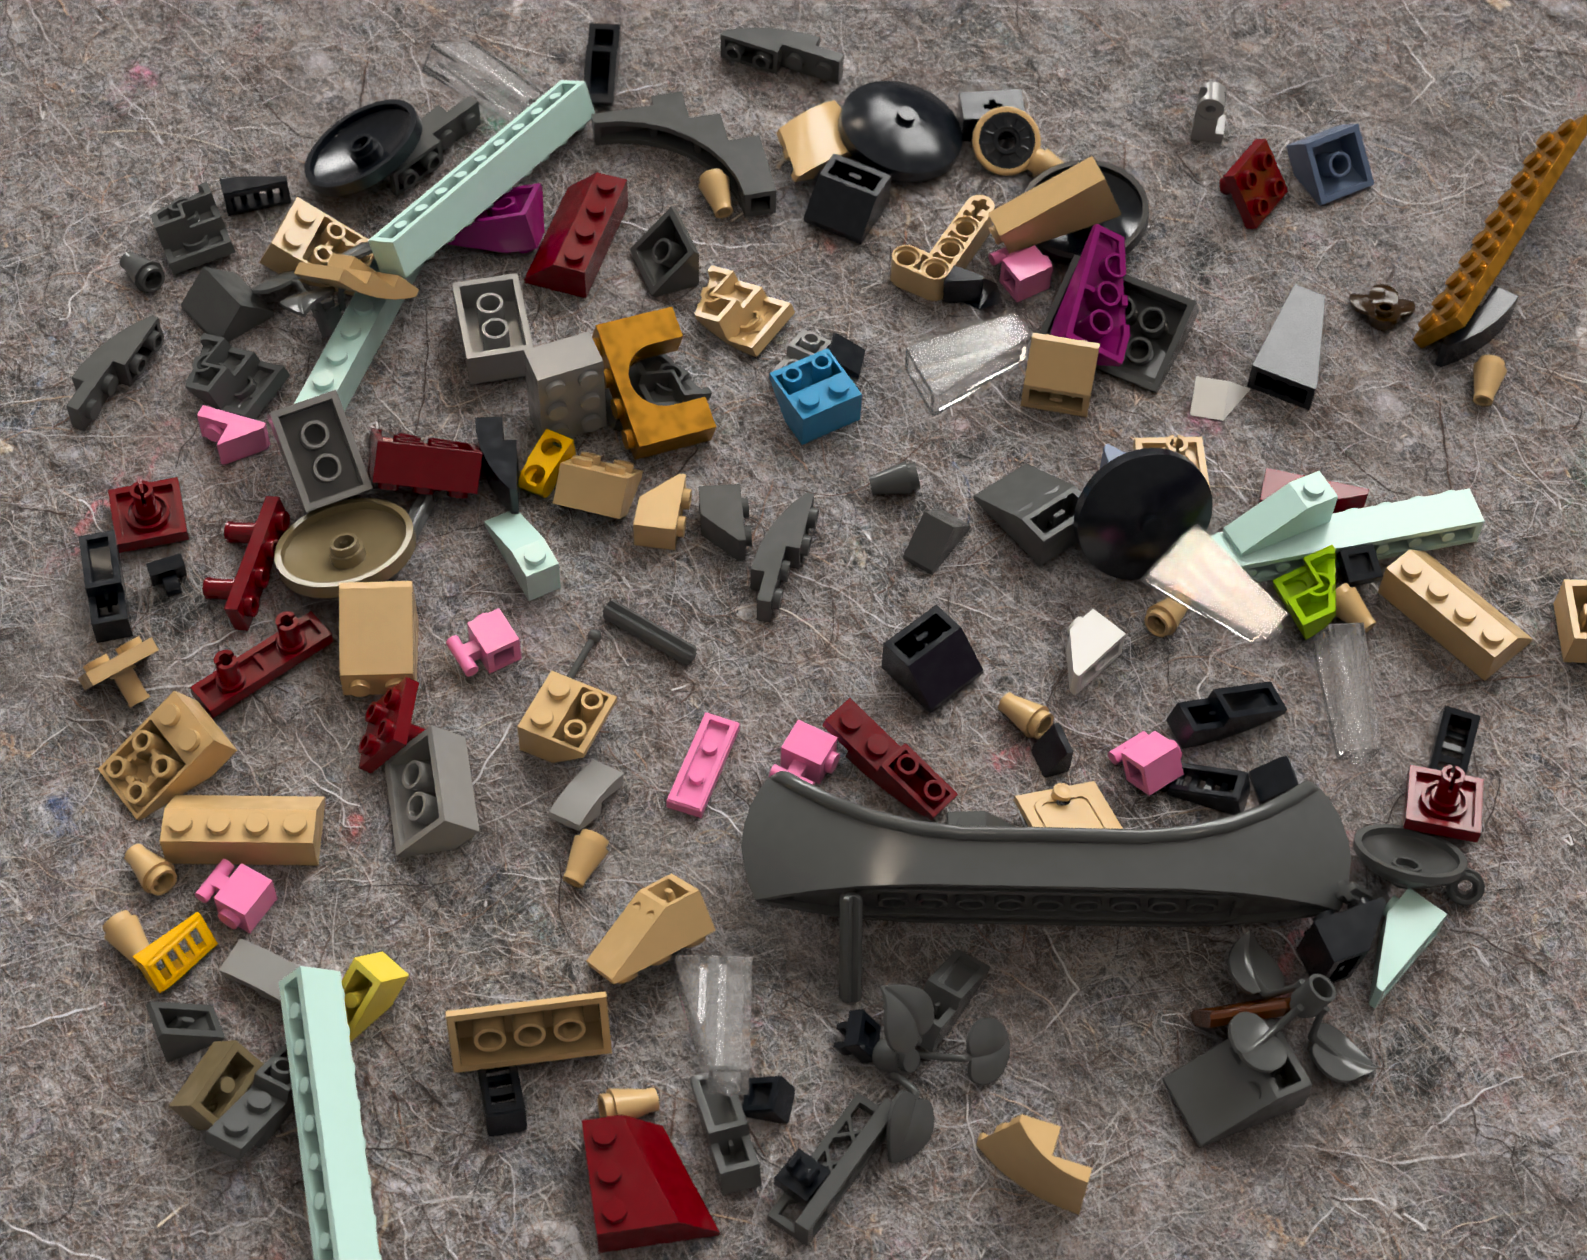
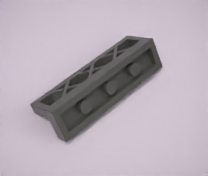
(843, 1171)

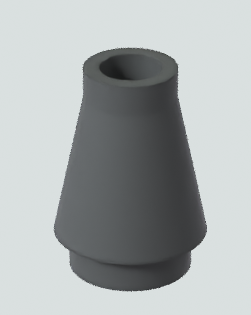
(144, 273)
(896, 480)

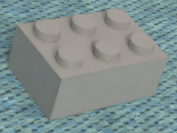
(492, 327)
(566, 386)
(319, 451)

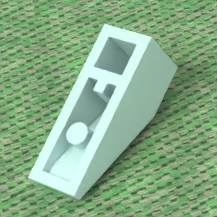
(1283, 514)
(525, 554)
(1405, 933)

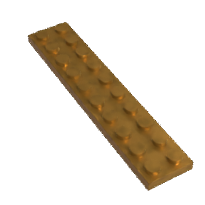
(1502, 232)

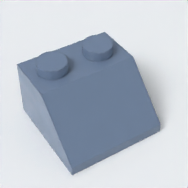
(1331, 163)

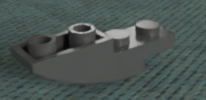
(777, 48)
(439, 132)
(112, 363)
(780, 551)
(258, 1112)

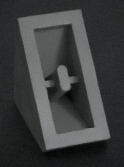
(934, 539)
(184, 1027)

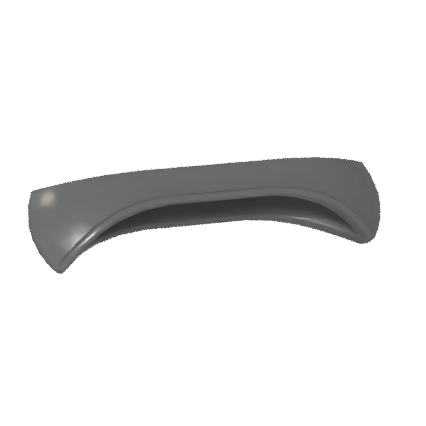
(1234, 870)

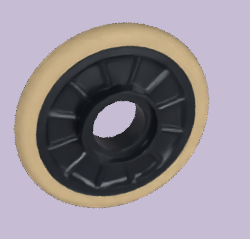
(986, 143)

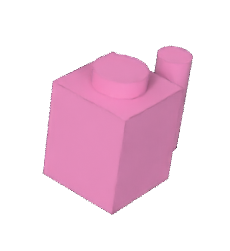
(1023, 271)
(490, 641)
(808, 753)
(1149, 761)
(241, 898)

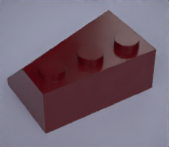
(424, 466)
(640, 1186)

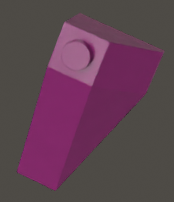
(509, 225)
(1096, 299)

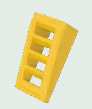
(150, 955)

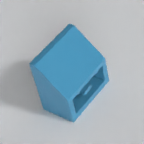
(816, 396)

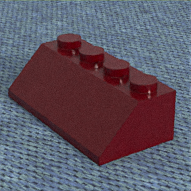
(580, 235)

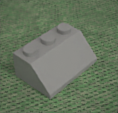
(431, 794)

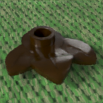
(1382, 306)

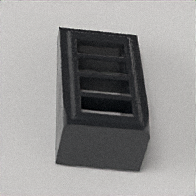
(243, 193)
(1459, 719)
(1219, 800)
(505, 1116)

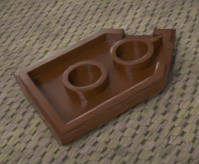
(1222, 1014)

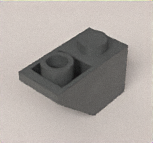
(723, 516)

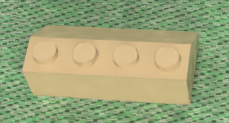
(1452, 613)
(243, 829)
(529, 1032)

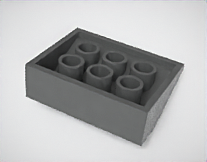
(1157, 326)

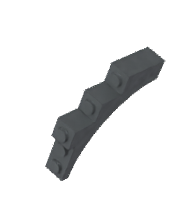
(701, 138)

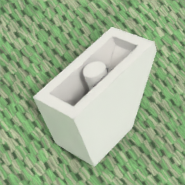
(1091, 648)

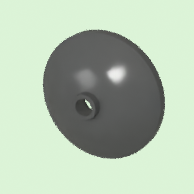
(1409, 856)

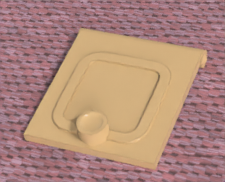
(1085, 809)

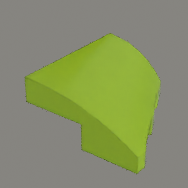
(1310, 591)

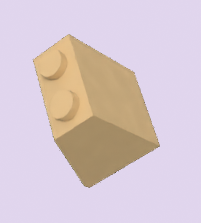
(377, 636)

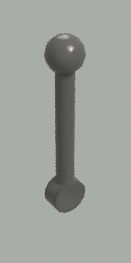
(593, 637)

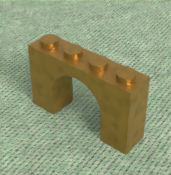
(647, 426)

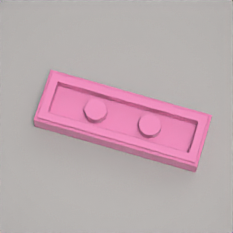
(703, 765)

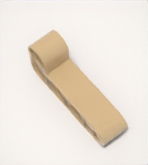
(925, 272)

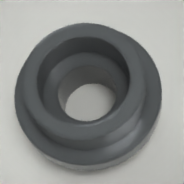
(1472, 895)

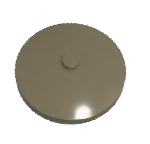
(345, 544)

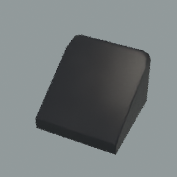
(962, 286)
(847, 354)
(1053, 752)
(1273, 779)
(769, 1099)

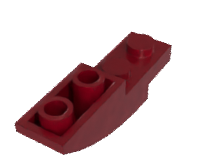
(887, 764)

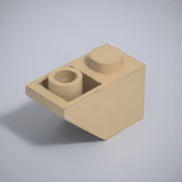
(660, 513)

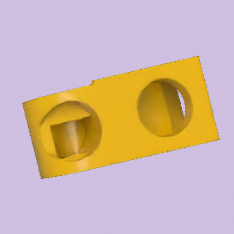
(544, 461)

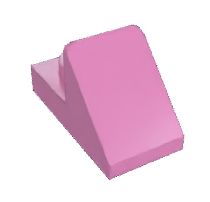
(235, 434)

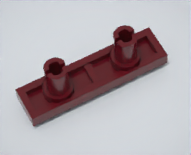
(254, 571)
(245, 674)

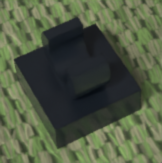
(1359, 565)
(167, 572)
(860, 1035)
(801, 1177)

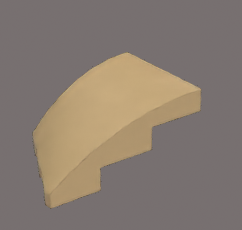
(812, 140)
(355, 276)
(740, 312)
(1025, 1155)

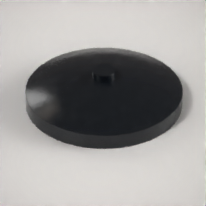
(900, 130)
(363, 147)
(1130, 199)
(1139, 509)

